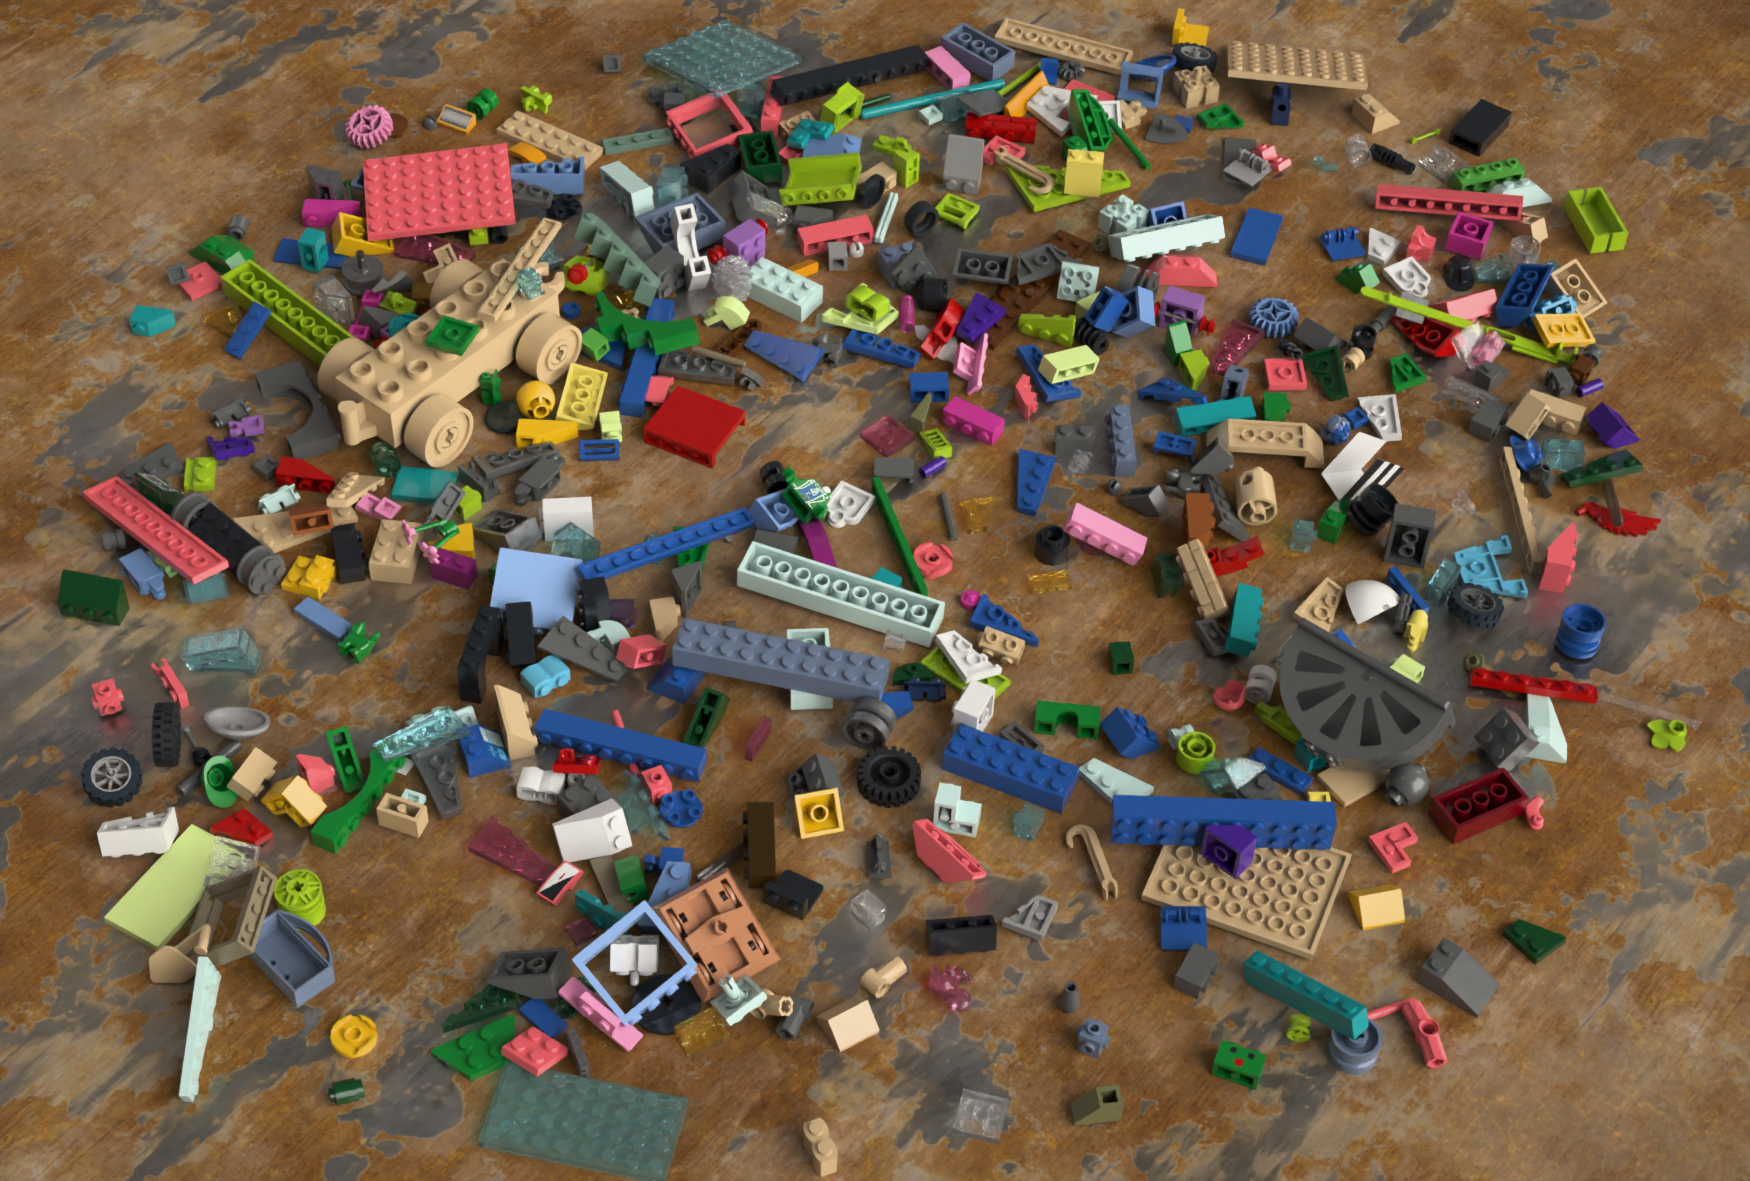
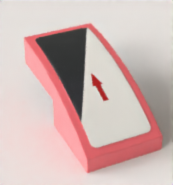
(558, 883)

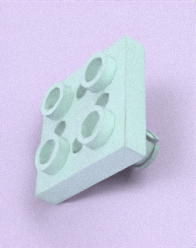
(1069, 271)
(737, 998)

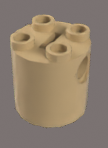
(1255, 496)

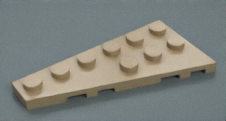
(276, 528)

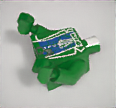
(805, 496)

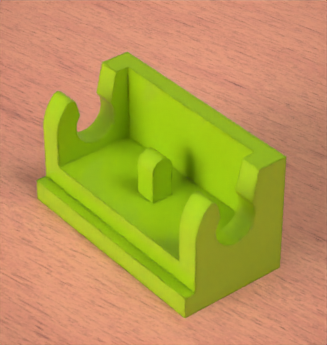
(906, 166)

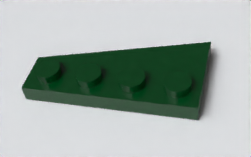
(1605, 468)

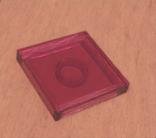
(887, 436)

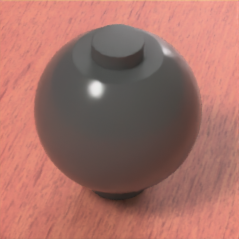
(1406, 784)

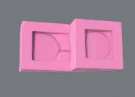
(377, 508)

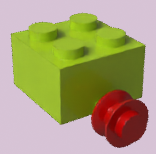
(586, 274)

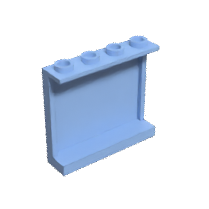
(539, 578)

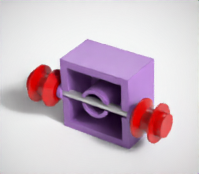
(743, 241)
(1184, 305)

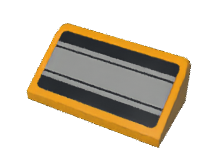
(457, 119)

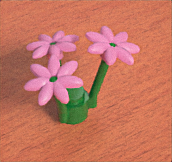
(447, 531)

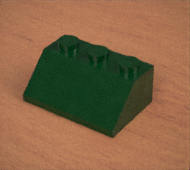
(761, 156)
(92, 598)

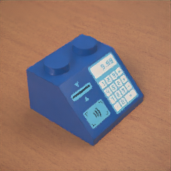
(483, 751)

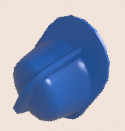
(1526, 452)

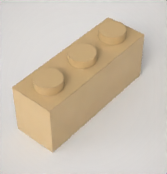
(1563, 414)

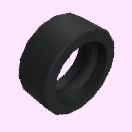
(914, 214)

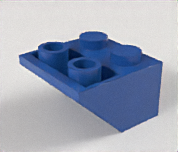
(1130, 733)

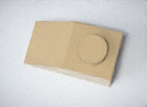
(664, 616)

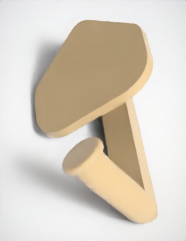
(171, 965)

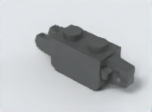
(539, 480)

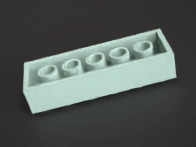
(1166, 237)

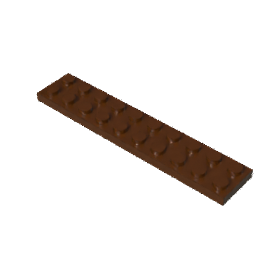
(1024, 297)

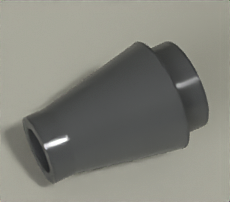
(1069, 998)

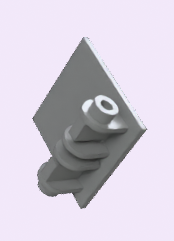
(1248, 168)

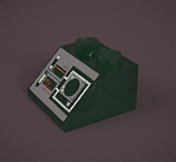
(158, 491)

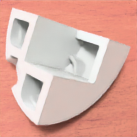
(1369, 598)

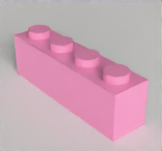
(1105, 534)

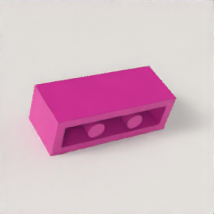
(973, 421)

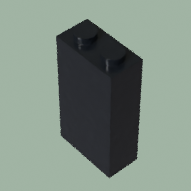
(1480, 127)

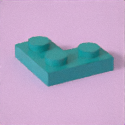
(809, 129)

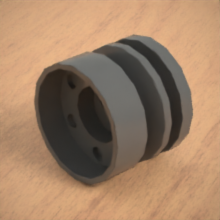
(1132, 277)

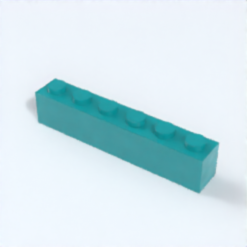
(1306, 995)

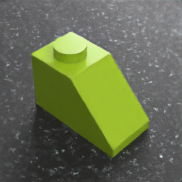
(1193, 368)

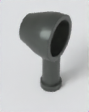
(1539, 475)

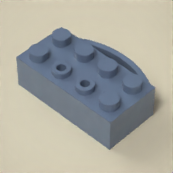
(289, 955)

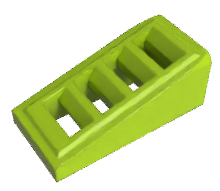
(945, 449)

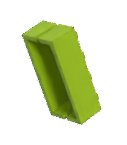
(1595, 220)

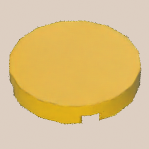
(353, 1036)

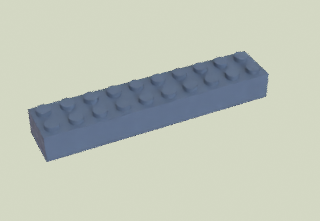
(779, 661)

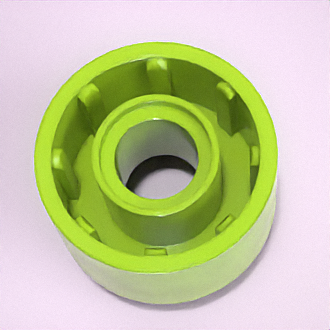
(1194, 752)

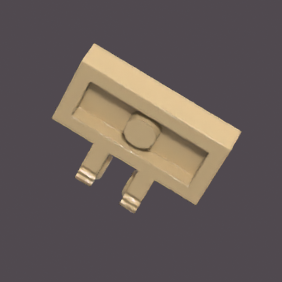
(1131, 113)

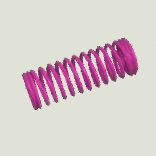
(910, 313)

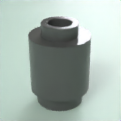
(238, 227)

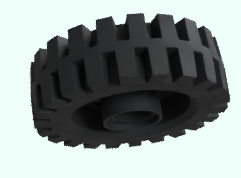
(166, 734)
(888, 776)

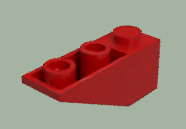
(303, 475)

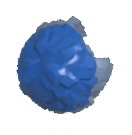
(1336, 430)

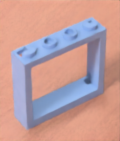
(612, 934)

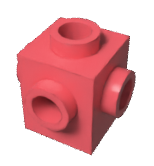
(108, 701)

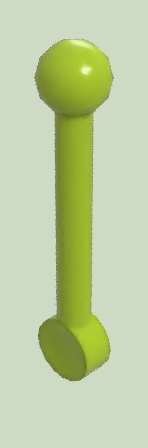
(1413, 140)

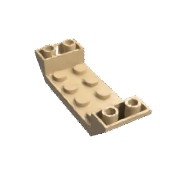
(1270, 438)

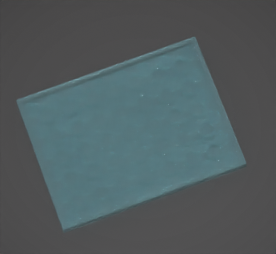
(721, 58)

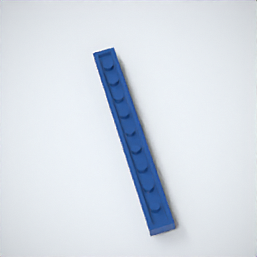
(666, 545)

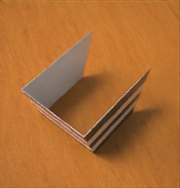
(1345, 471)

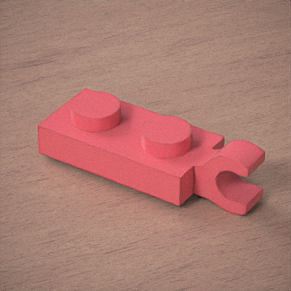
(170, 681)

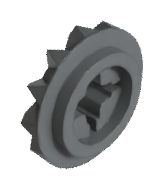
(1066, 71)

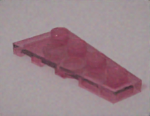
(504, 849)

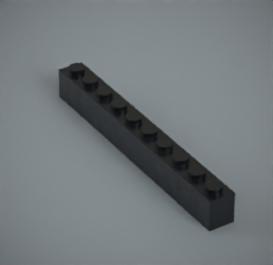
(856, 72)

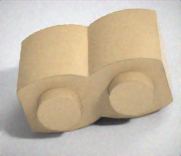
(820, 1147)

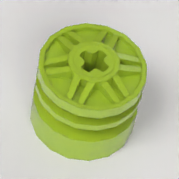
(301, 895)

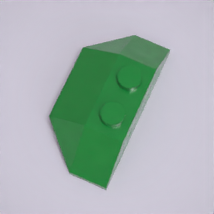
(1089, 120)
(222, 253)

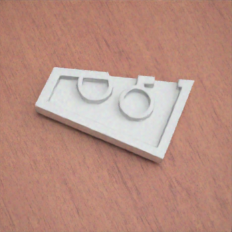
(1383, 415)
(964, 658)

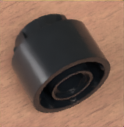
(932, 293)
(1052, 545)

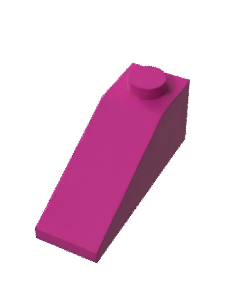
(324, 212)

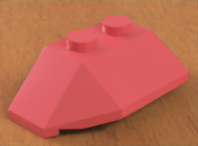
(1183, 270)
(944, 854)

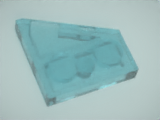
(1493, 270)

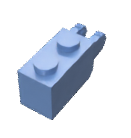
(143, 574)

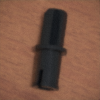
(1289, 349)

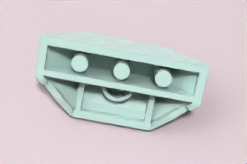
(1524, 187)

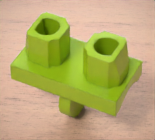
(534, 100)
(397, 303)

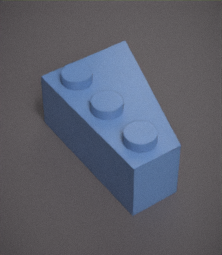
(672, 881)

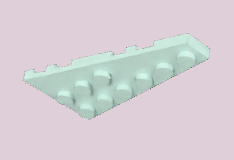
(200, 1023)

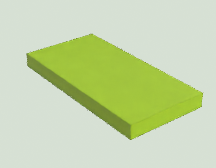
(945, 671)

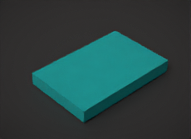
(421, 484)

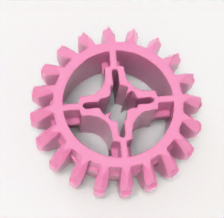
(369, 127)

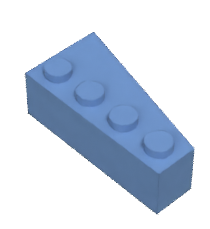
(560, 177)

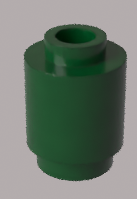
(346, 1091)

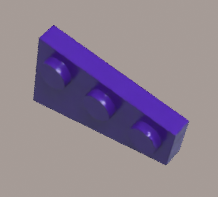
(979, 318)

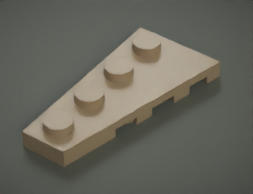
(353, 487)

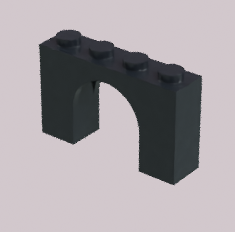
(483, 640)

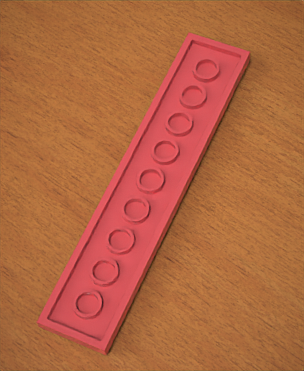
(155, 530)

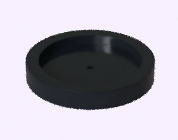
(872, 191)

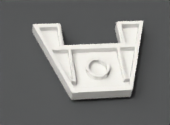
(1049, 106)

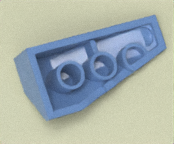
(772, 512)

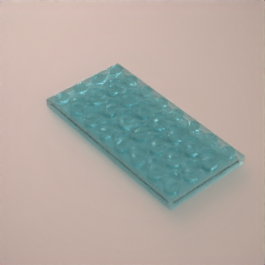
(584, 1123)

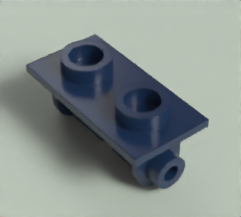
(933, 689)

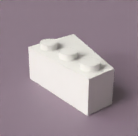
(138, 836)

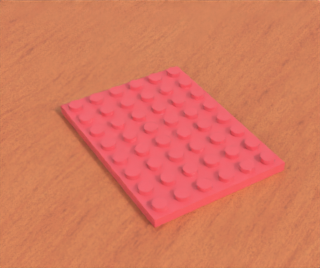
(438, 192)

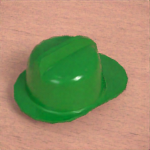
(215, 778)

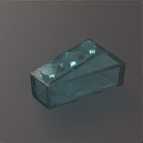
(221, 652)

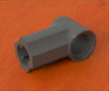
(790, 1025)

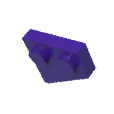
(230, 447)

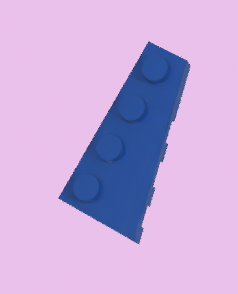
(881, 348)
(789, 355)
(1033, 478)

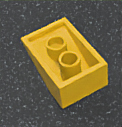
(350, 235)

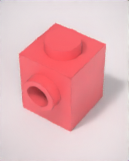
(656, 783)

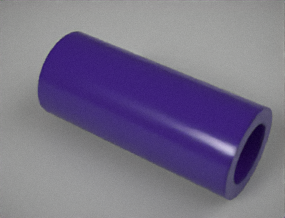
(1589, 387)
(932, 467)

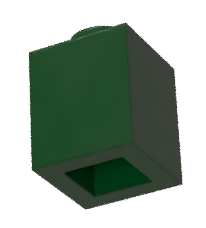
(1120, 658)

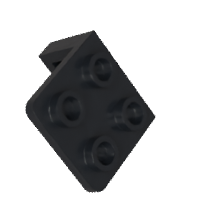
(793, 894)

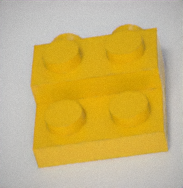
(310, 576)

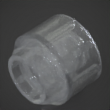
(1523, 251)

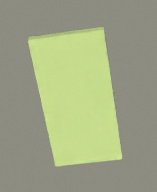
(166, 892)

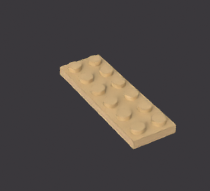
(548, 139)

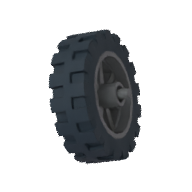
(1475, 605)

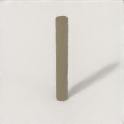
(718, 356)

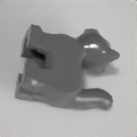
(831, 350)
(1185, 482)

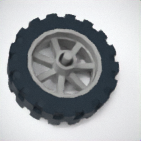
(1194, 55)
(105, 759)

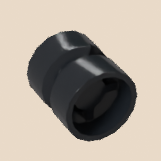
(1364, 338)
(772, 477)

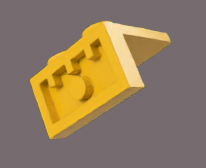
(1187, 32)

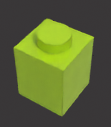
(469, 504)

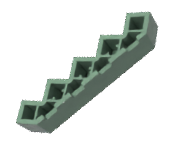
(618, 257)

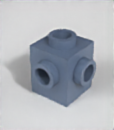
(1092, 1037)

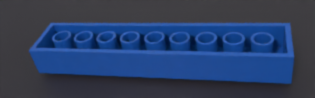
(1184, 820)

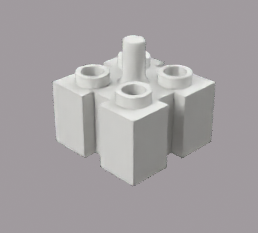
(635, 955)

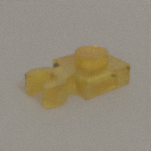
(627, 302)

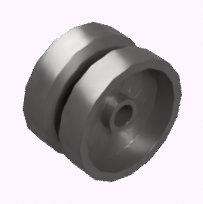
(869, 724)

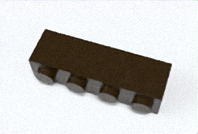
(760, 844)

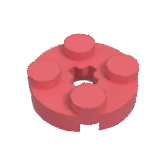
(937, 568)

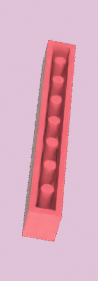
(1449, 202)

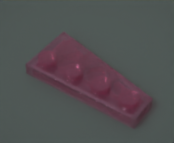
(422, 246)
(1236, 345)

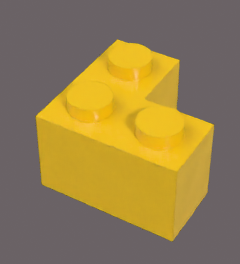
(295, 799)

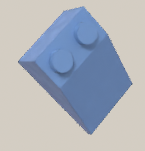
(833, 145)

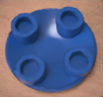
(681, 808)

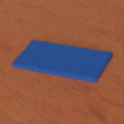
(289, 253)

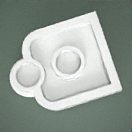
(1408, 277)
(848, 505)

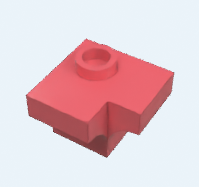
(1420, 245)

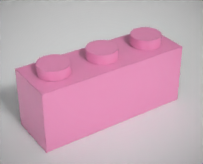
(947, 69)

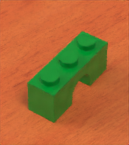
(1083, 717)

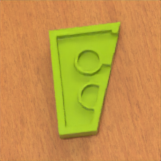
(1052, 329)

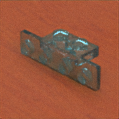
(638, 809)

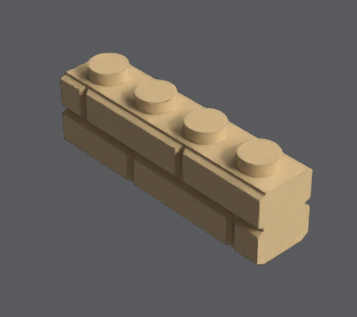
(1203, 580)

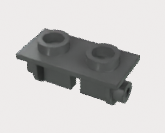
(657, 93)
(222, 415)
(879, 857)

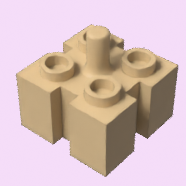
(1196, 87)

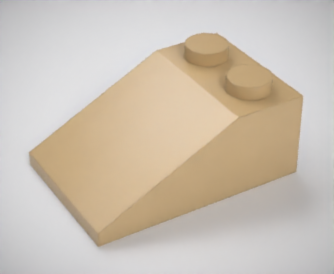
(1576, 283)

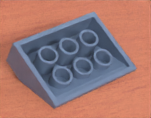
(657, 228)

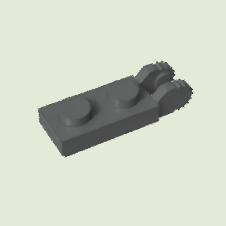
(444, 505)

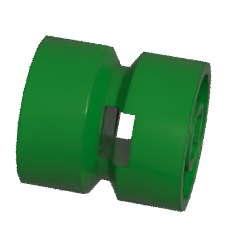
(482, 103)

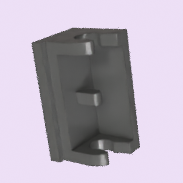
(894, 468)
(478, 482)

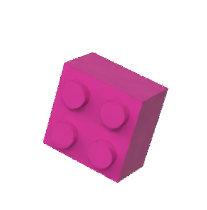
(1469, 235)

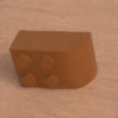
(1198, 518)

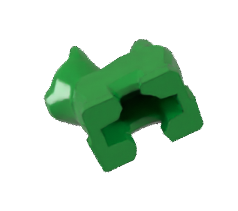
(356, 642)

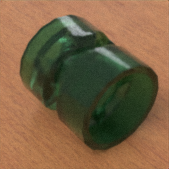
(384, 459)

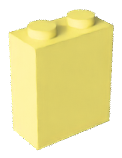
(1084, 173)

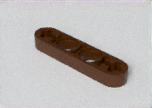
(732, 341)

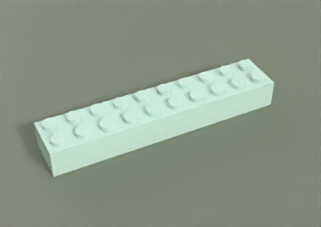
(840, 593)

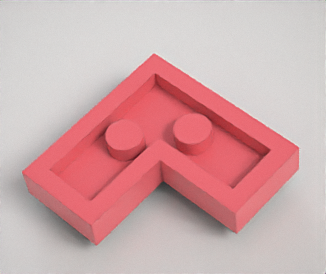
(1013, 149)
(1389, 846)

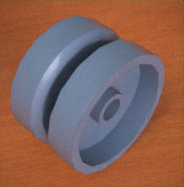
(1355, 1055)

